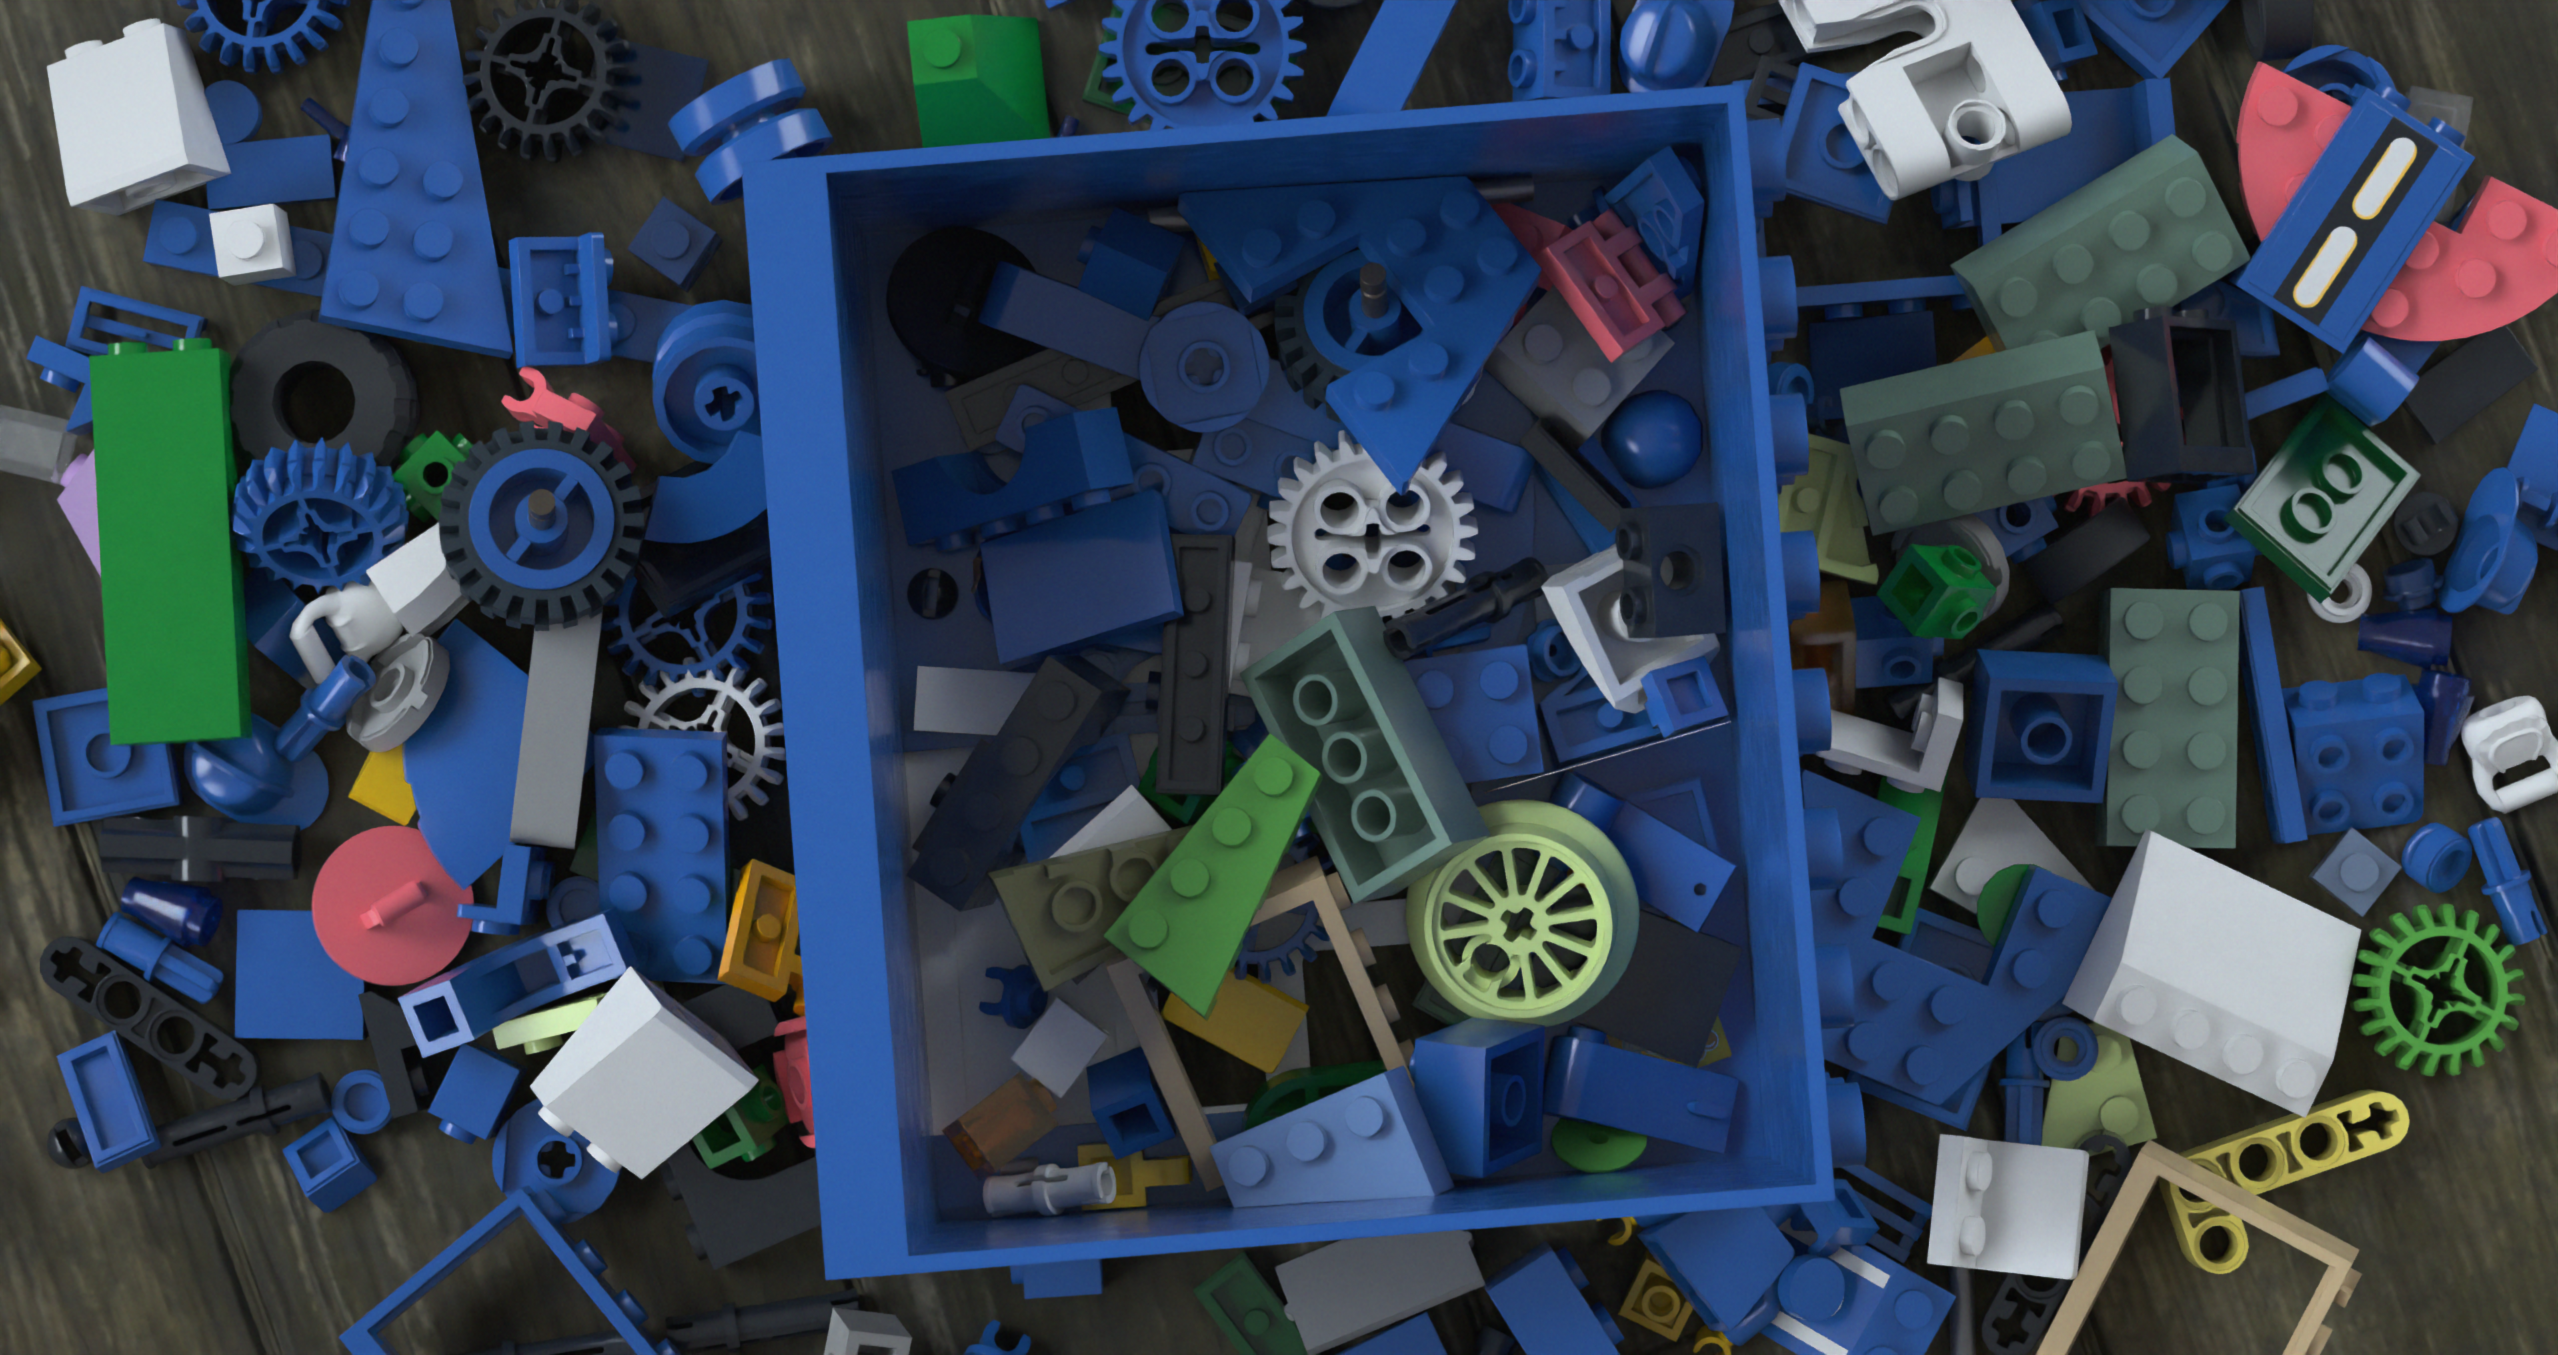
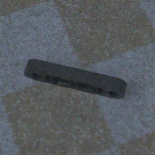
(146, 1025)
(2035, 1321)

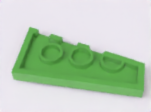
(1204, 896)

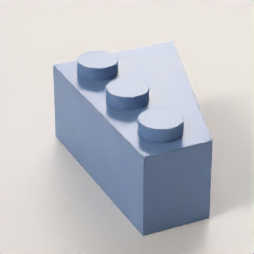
(1338, 1149)

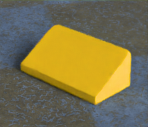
(1247, 1021)

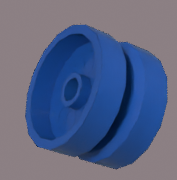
(748, 122)
(707, 379)

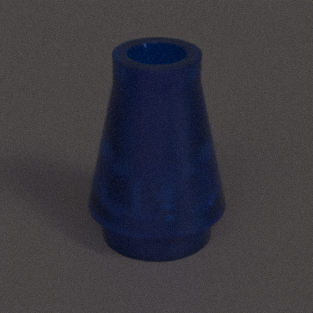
(2407, 636)
(2445, 705)
(176, 910)

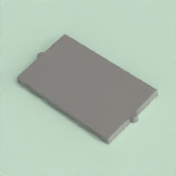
(1374, 1282)

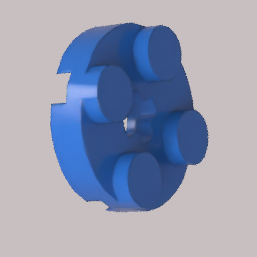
(1234, 388)
(518, 1164)

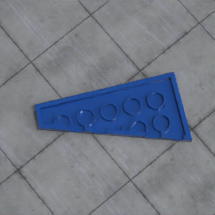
(412, 211)

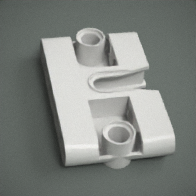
(1965, 78)

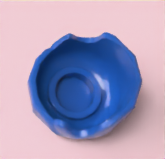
(1653, 438)

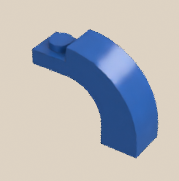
(517, 979)

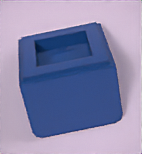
(329, 1165)

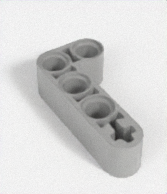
(555, 734)

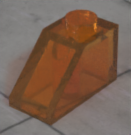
(1829, 643)
(1002, 1125)

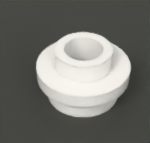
(2356, 603)

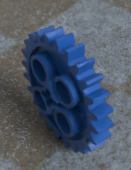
(1202, 100)

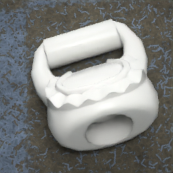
(358, 620)
(2505, 738)

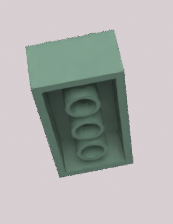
(2108, 249)
(1983, 432)
(2172, 716)
(1388, 785)

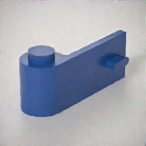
(1664, 862)
(1637, 1092)

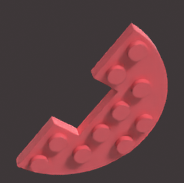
(2453, 282)

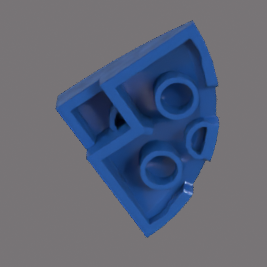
(468, 757)

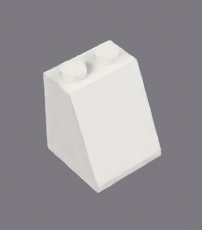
(133, 120)
(640, 1077)

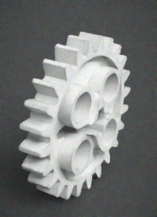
(1372, 577)

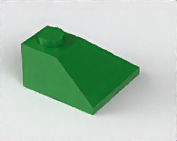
(978, 79)

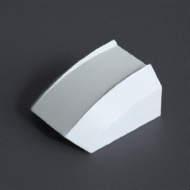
(419, 584)
(1589, 612)

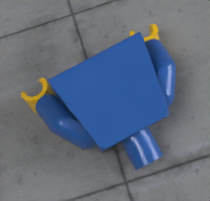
(1721, 1264)

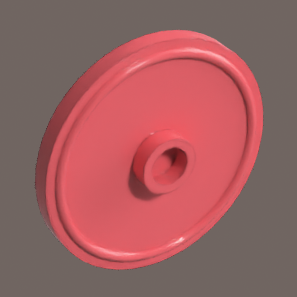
(388, 908)

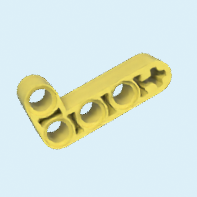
(2284, 1165)

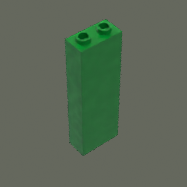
(169, 545)

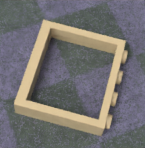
(1289, 890)
(2157, 1162)

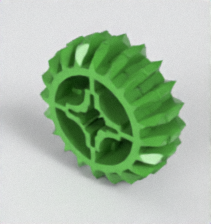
(2451, 964)

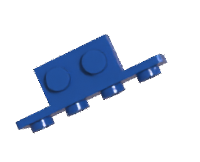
(1192, 497)

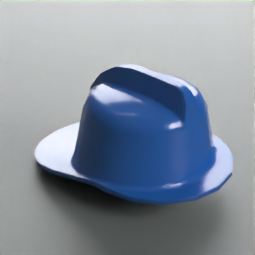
(1672, 43)
(2493, 550)
(254, 781)

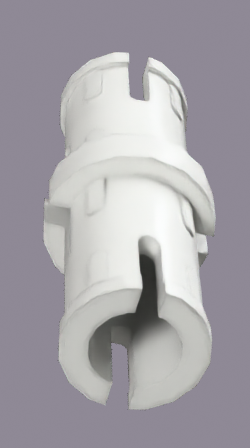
(1049, 1189)

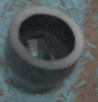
(946, 595)
(58, 1150)

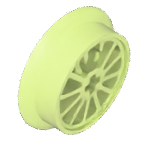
(1595, 863)

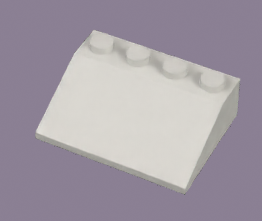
(2219, 973)

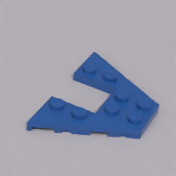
(1441, 258)
(1915, 1019)

